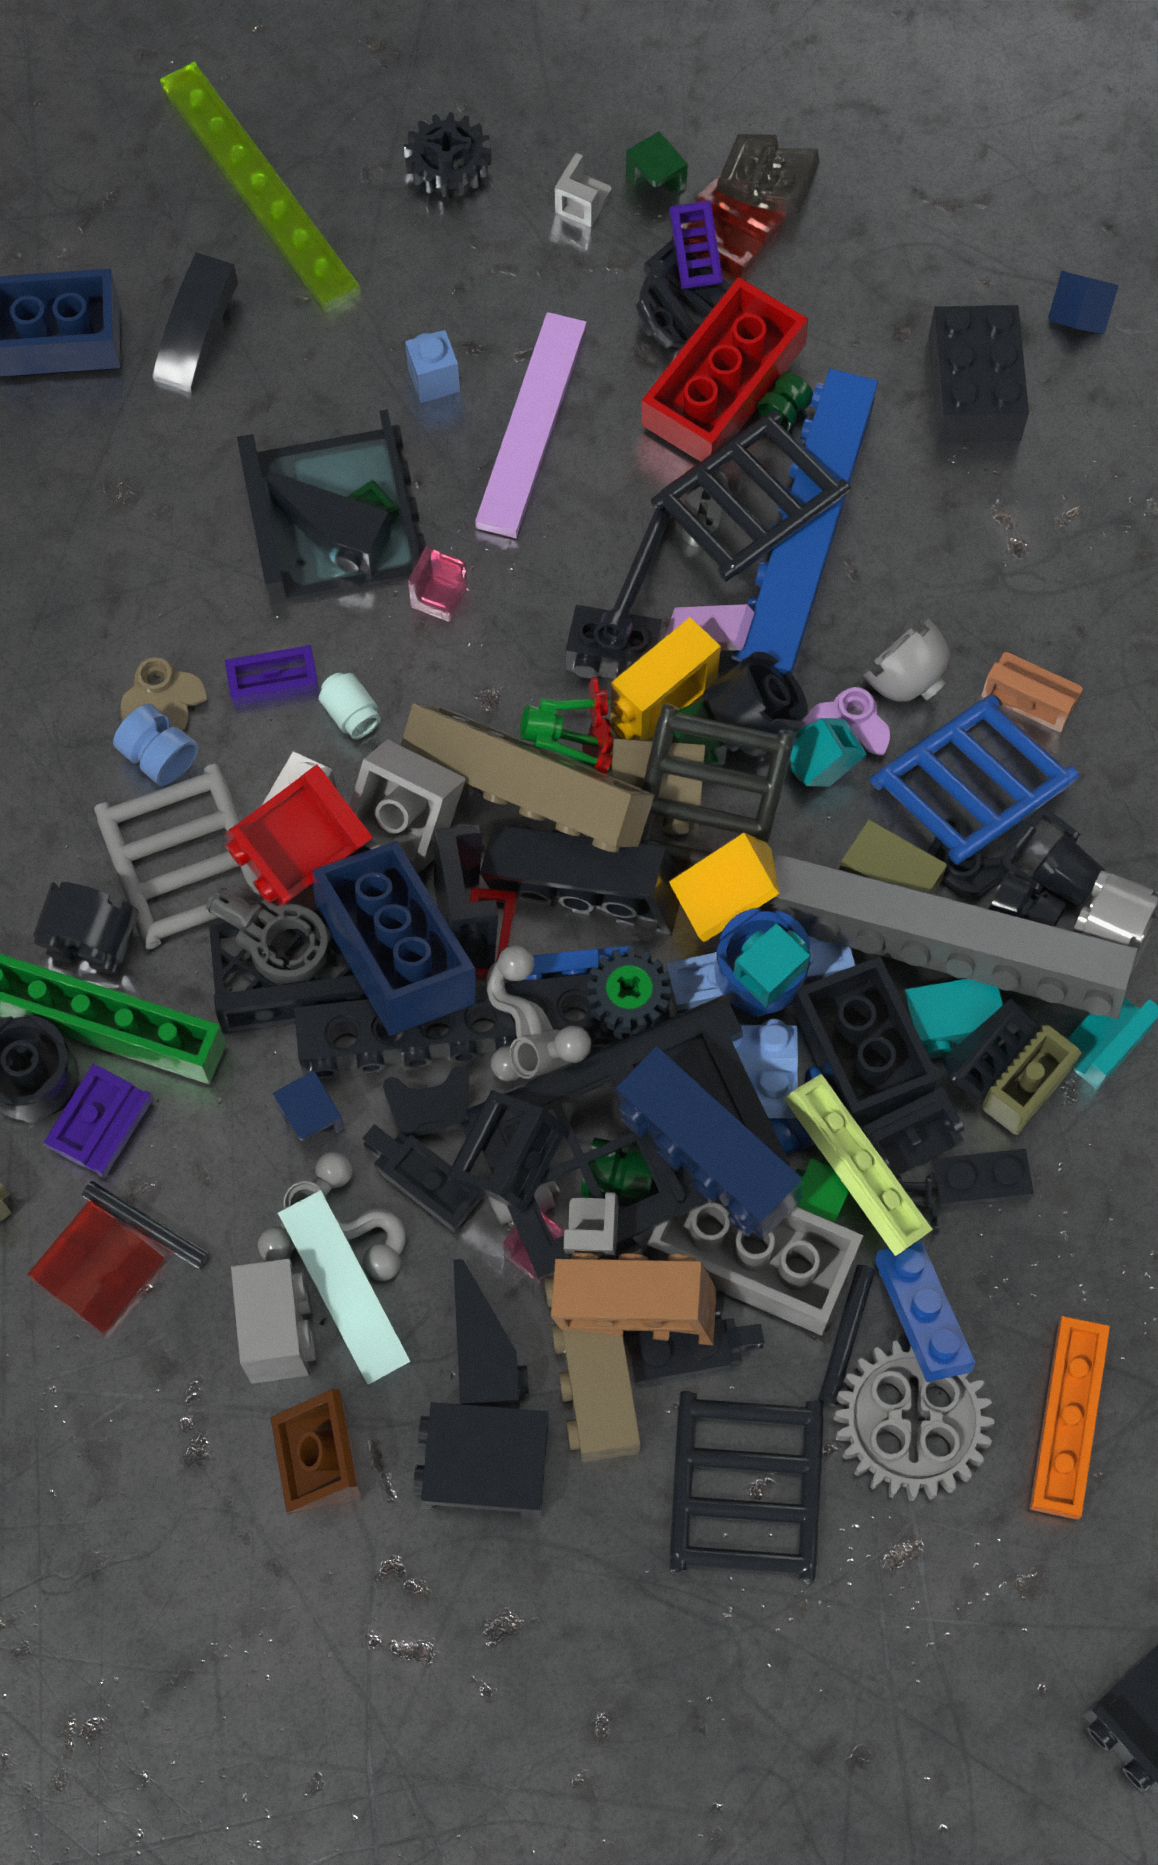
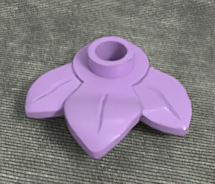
(867, 727)

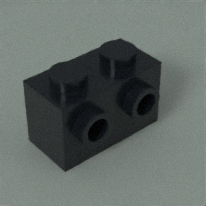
(590, 659)

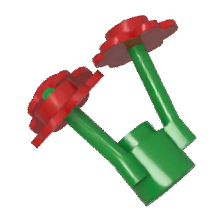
(545, 728)

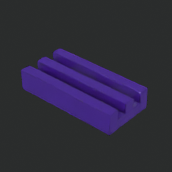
(274, 682)

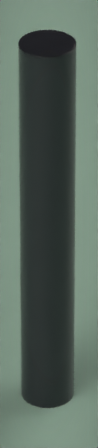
(146, 1224)
(846, 1335)

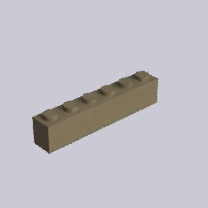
(530, 777)

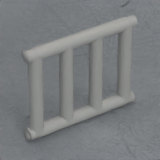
(123, 855)

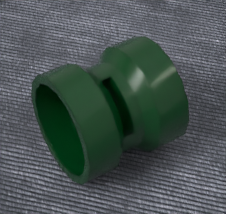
(788, 398)

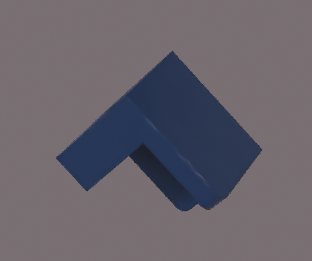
(1083, 302)
(308, 1107)

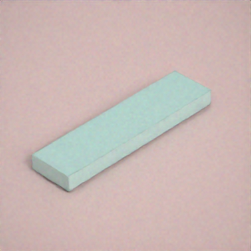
(343, 1287)

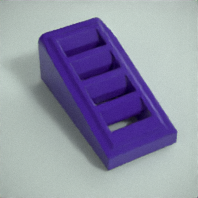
(692, 213)

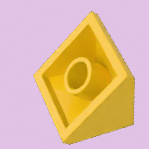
(726, 884)

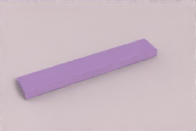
(531, 425)

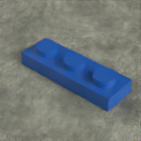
(925, 1313)

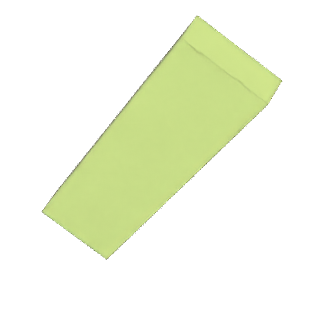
(858, 1164)

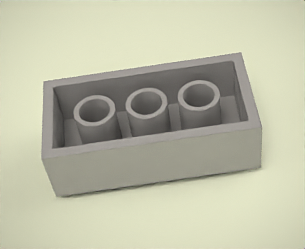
(787, 1274)

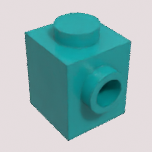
(825, 752)
(771, 963)

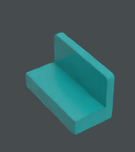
(1108, 1040)

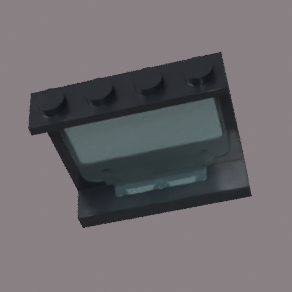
(289, 559)

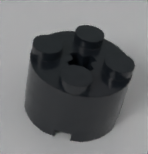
(757, 698)
(85, 925)
(51, 1071)

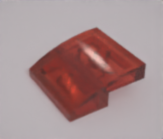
(740, 230)
(95, 1266)

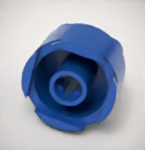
(729, 949)

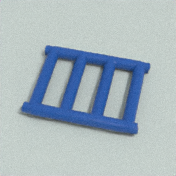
(993, 824)

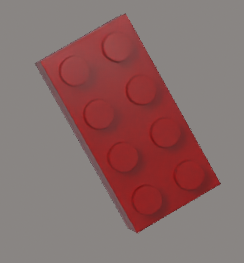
(724, 370)

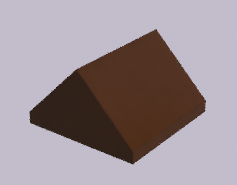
(316, 1453)

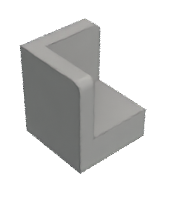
(580, 195)
(592, 1226)

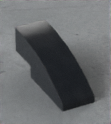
(195, 321)

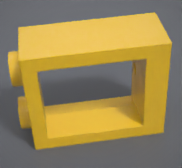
(669, 673)

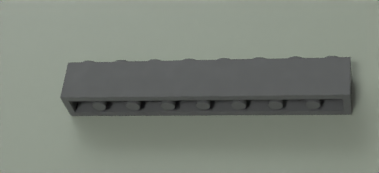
(954, 937)

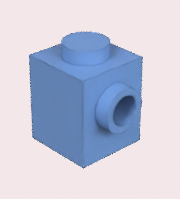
(432, 366)

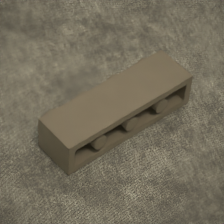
(599, 1391)

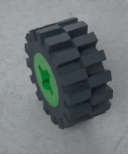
(630, 1008)

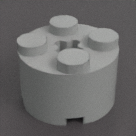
(1120, 913)

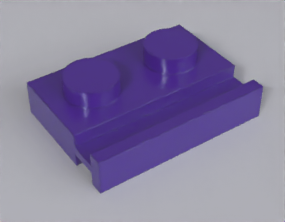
(98, 1120)

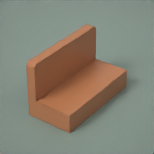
(1032, 691)

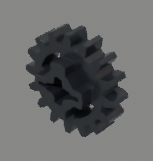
(447, 154)

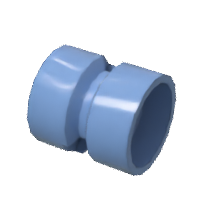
(161, 749)

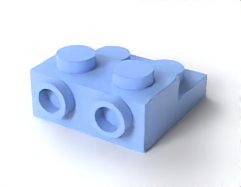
(771, 1063)

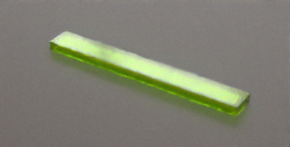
(260, 187)

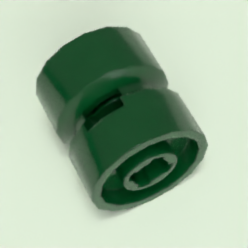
(620, 1173)

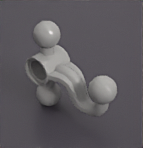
(537, 1045)
(333, 1171)

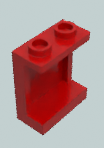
(294, 834)

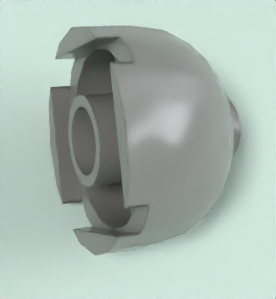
(912, 665)

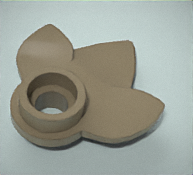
(169, 697)

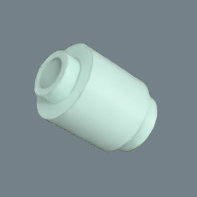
(349, 705)

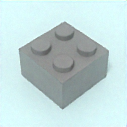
(405, 800)
(270, 1321)

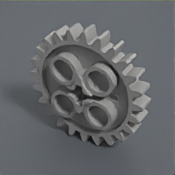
(870, 1416)

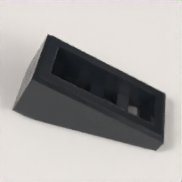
(981, 1040)

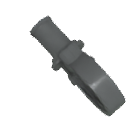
(275, 920)

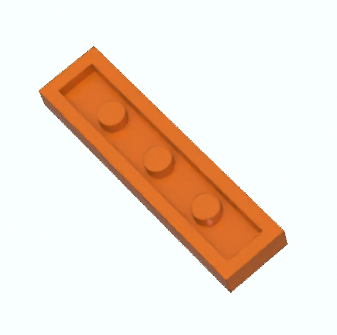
(1070, 1418)

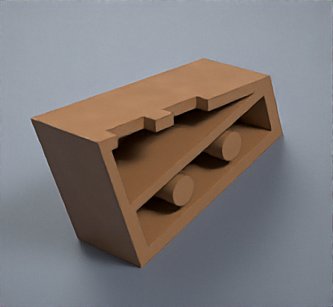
(634, 1296)

